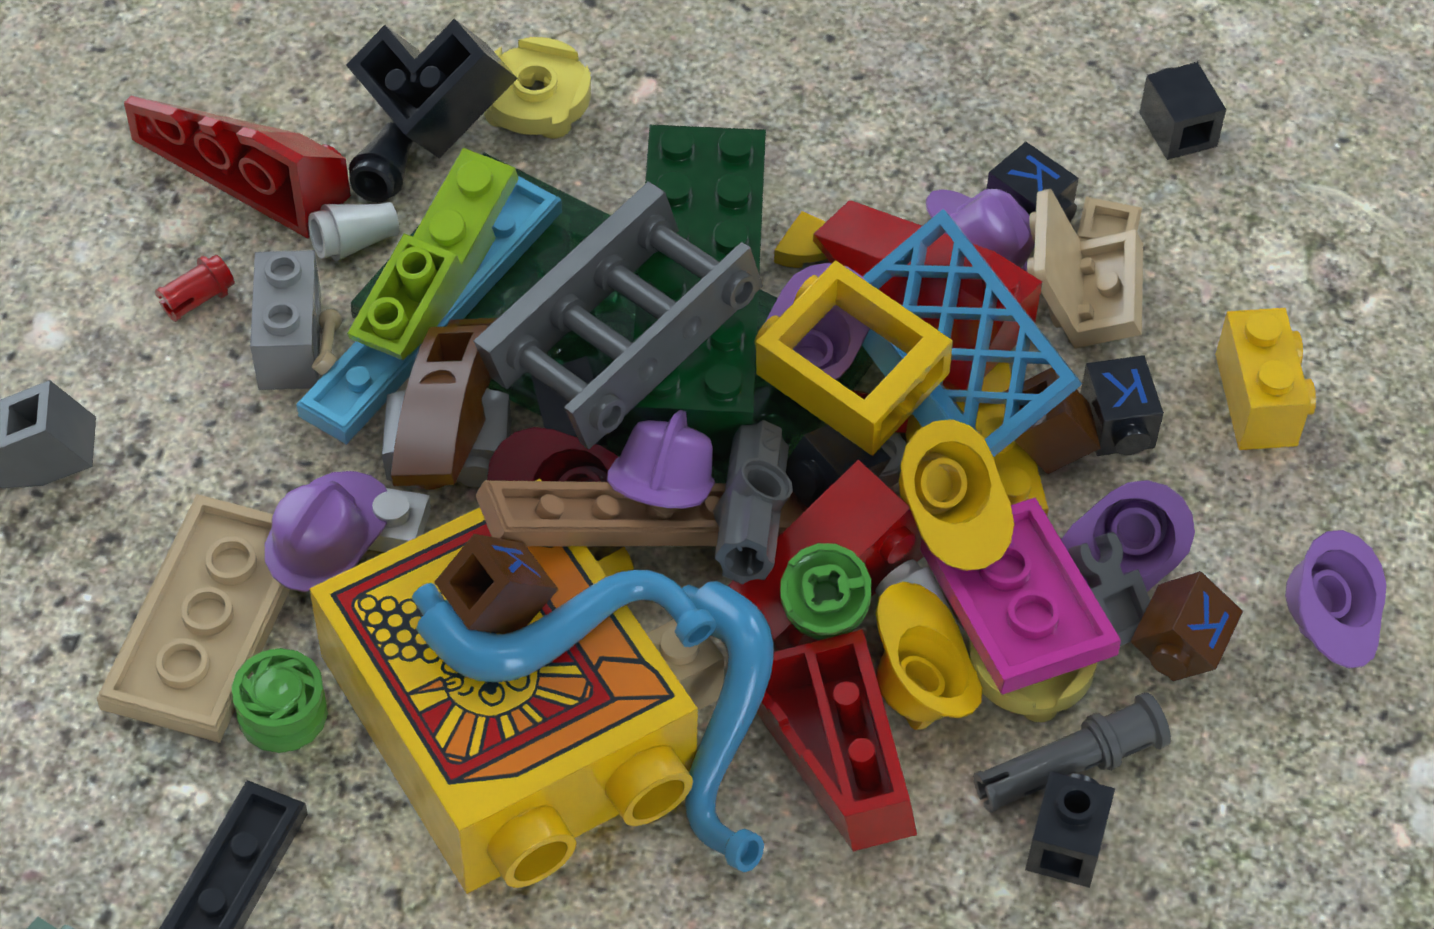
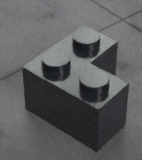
(433, 91)

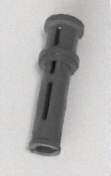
(1098, 743)

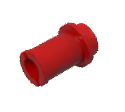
(195, 287)

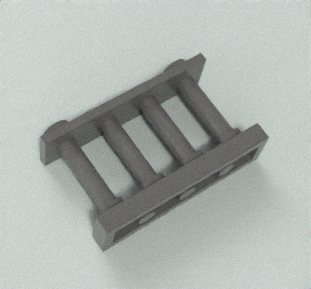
(583, 280)

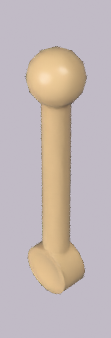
(330, 321)

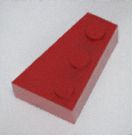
(852, 513)
(837, 735)

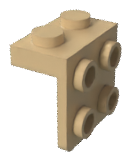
(1090, 283)

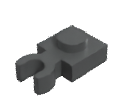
(1118, 593)

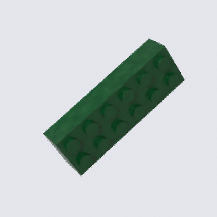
(717, 203)

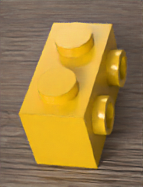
(1264, 378)

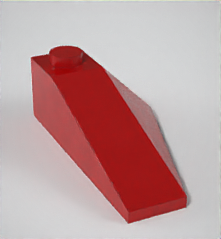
(255, 163)
(865, 236)

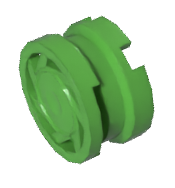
(825, 591)
(281, 701)

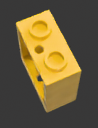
(867, 420)

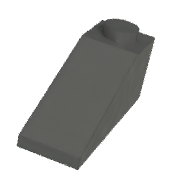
(43, 436)

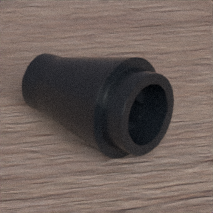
(381, 165)

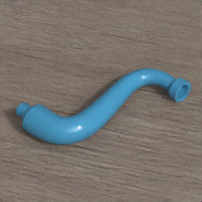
(522, 652)
(748, 671)

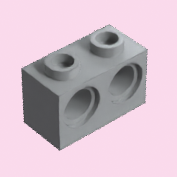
(285, 319)

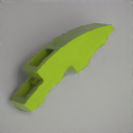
(440, 258)

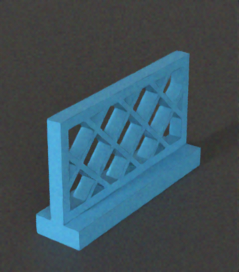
(941, 402)

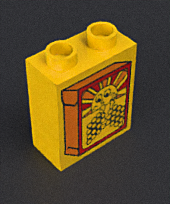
(516, 763)

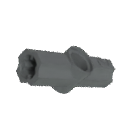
(752, 502)

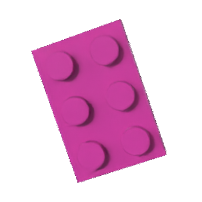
(1030, 608)

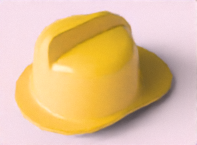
(956, 495)
(924, 658)

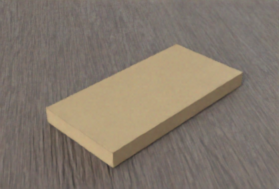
(198, 623)

